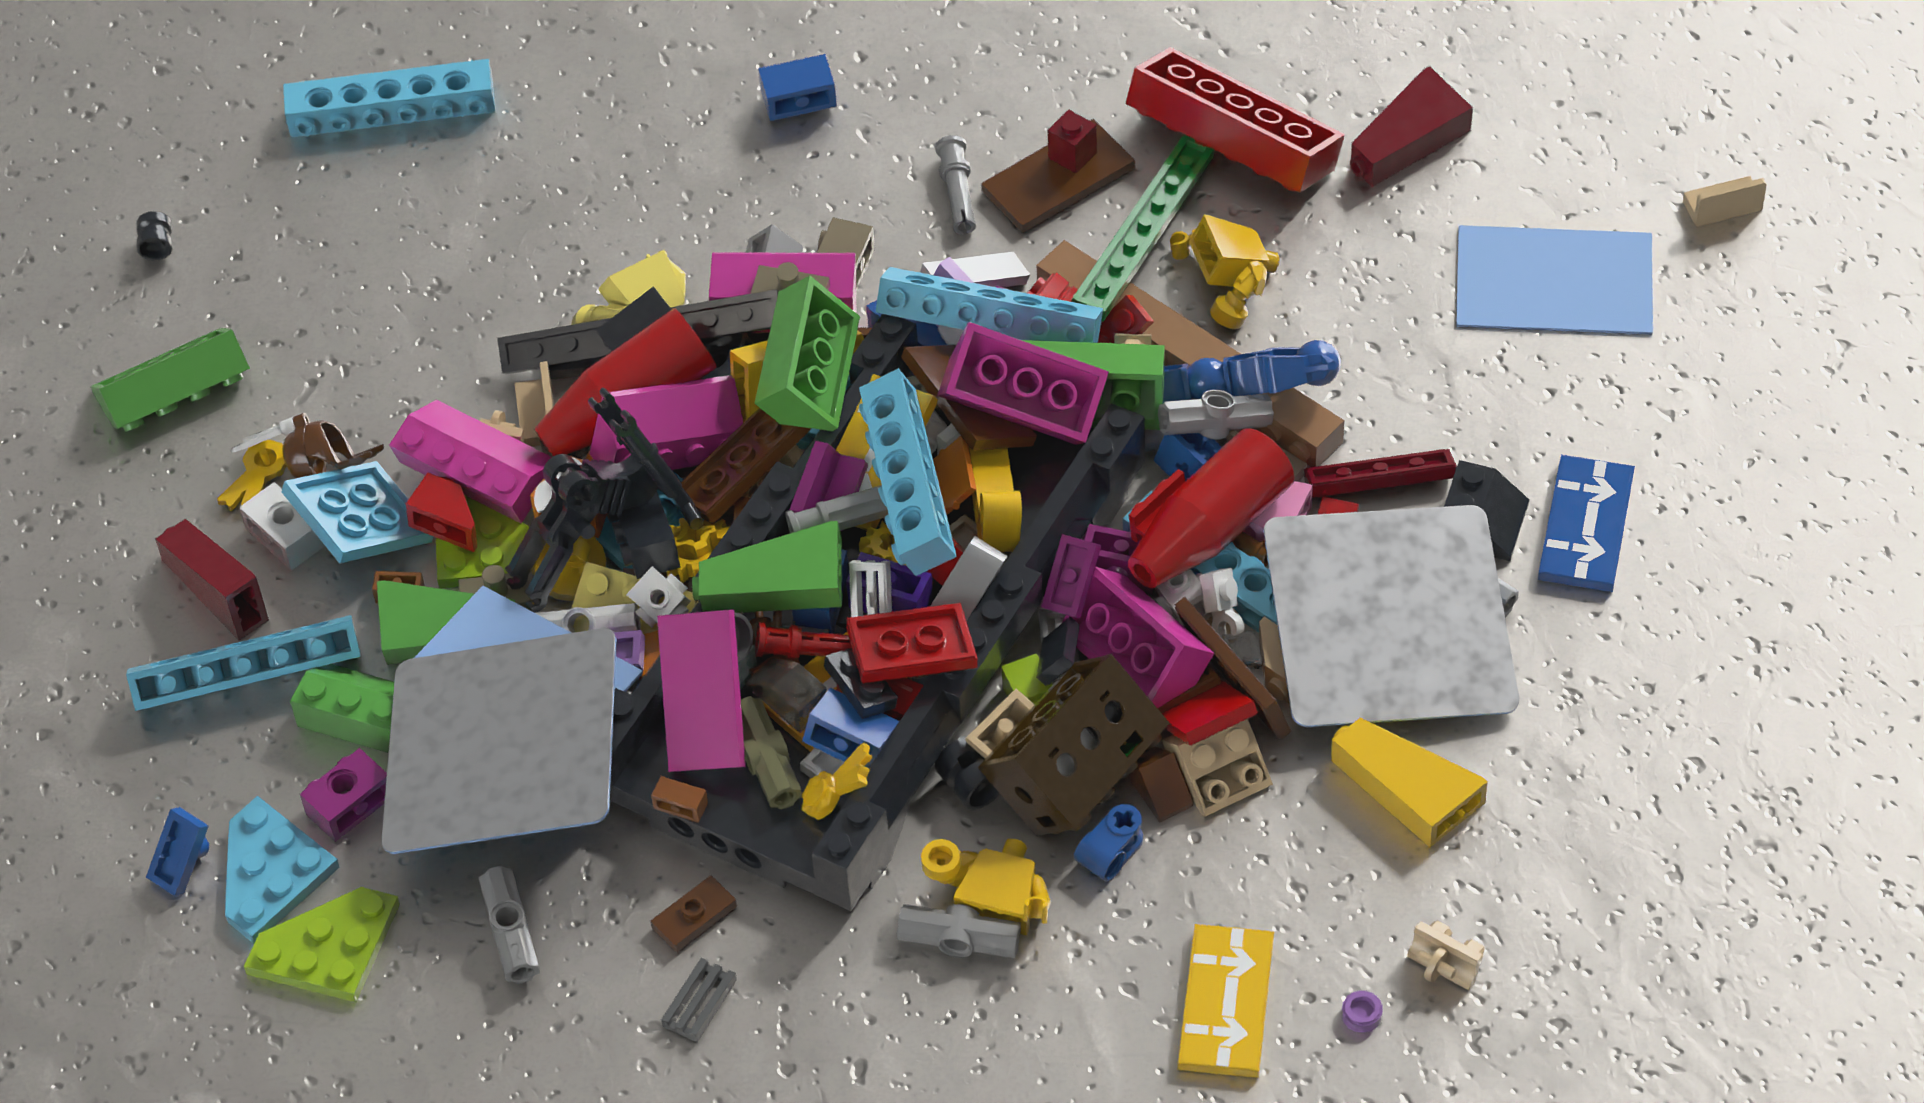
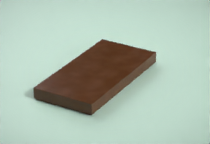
(1041, 188)
(976, 427)
(739, 463)
(1234, 669)

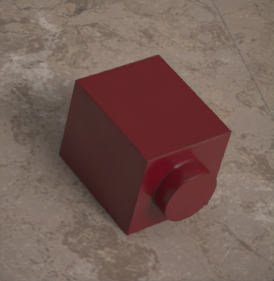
(1072, 141)

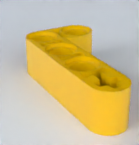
(995, 502)

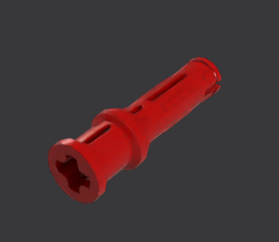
(796, 642)

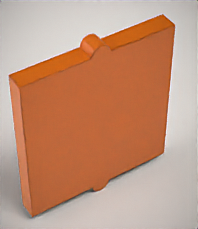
(955, 474)

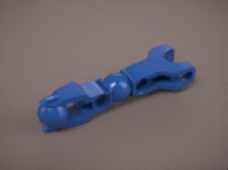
(1254, 372)

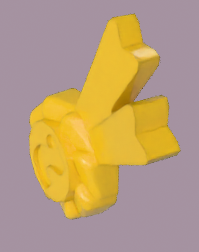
(262, 464)
(826, 788)

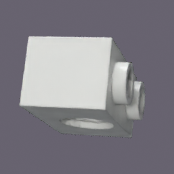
(280, 527)

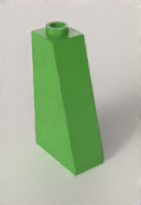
(776, 574)
(413, 616)

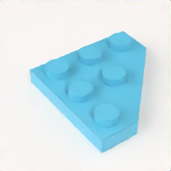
(269, 868)

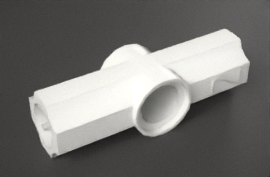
(613, 617)

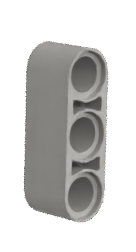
(971, 576)

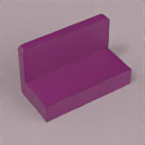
(827, 477)
(1071, 576)

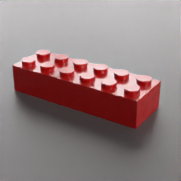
(1234, 119)

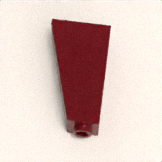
(1410, 128)
(214, 577)

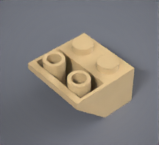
(1221, 767)

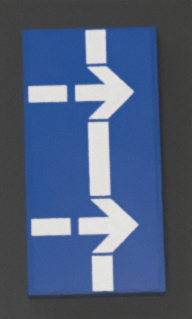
(1586, 523)

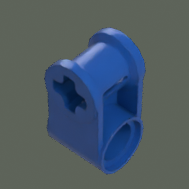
(1111, 842)

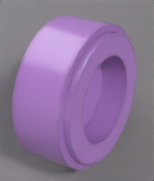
(1362, 1011)

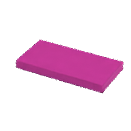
(701, 690)

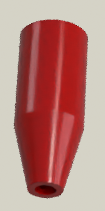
(657, 355)
(1201, 516)

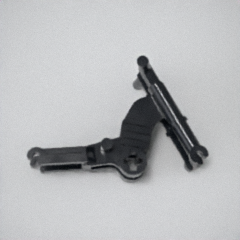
(585, 493)

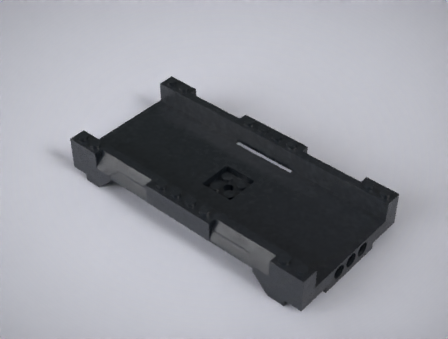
(850, 848)

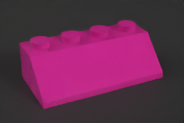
(735, 272)
(1023, 383)
(681, 419)
(472, 454)
(1140, 636)

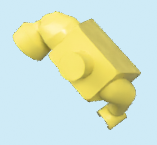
(632, 282)

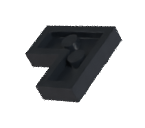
(866, 698)

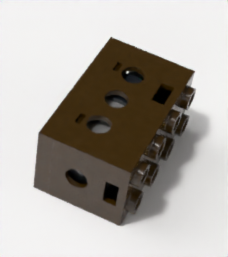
(1074, 746)

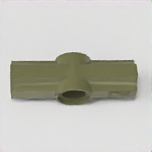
(768, 755)

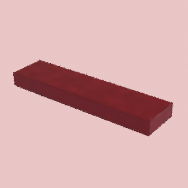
(1380, 472)

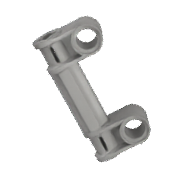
(847, 510)

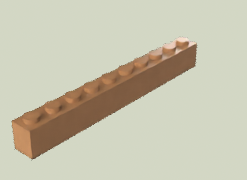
(1298, 421)

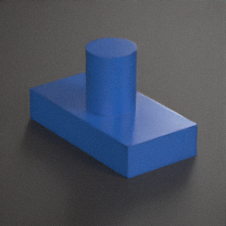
(177, 851)

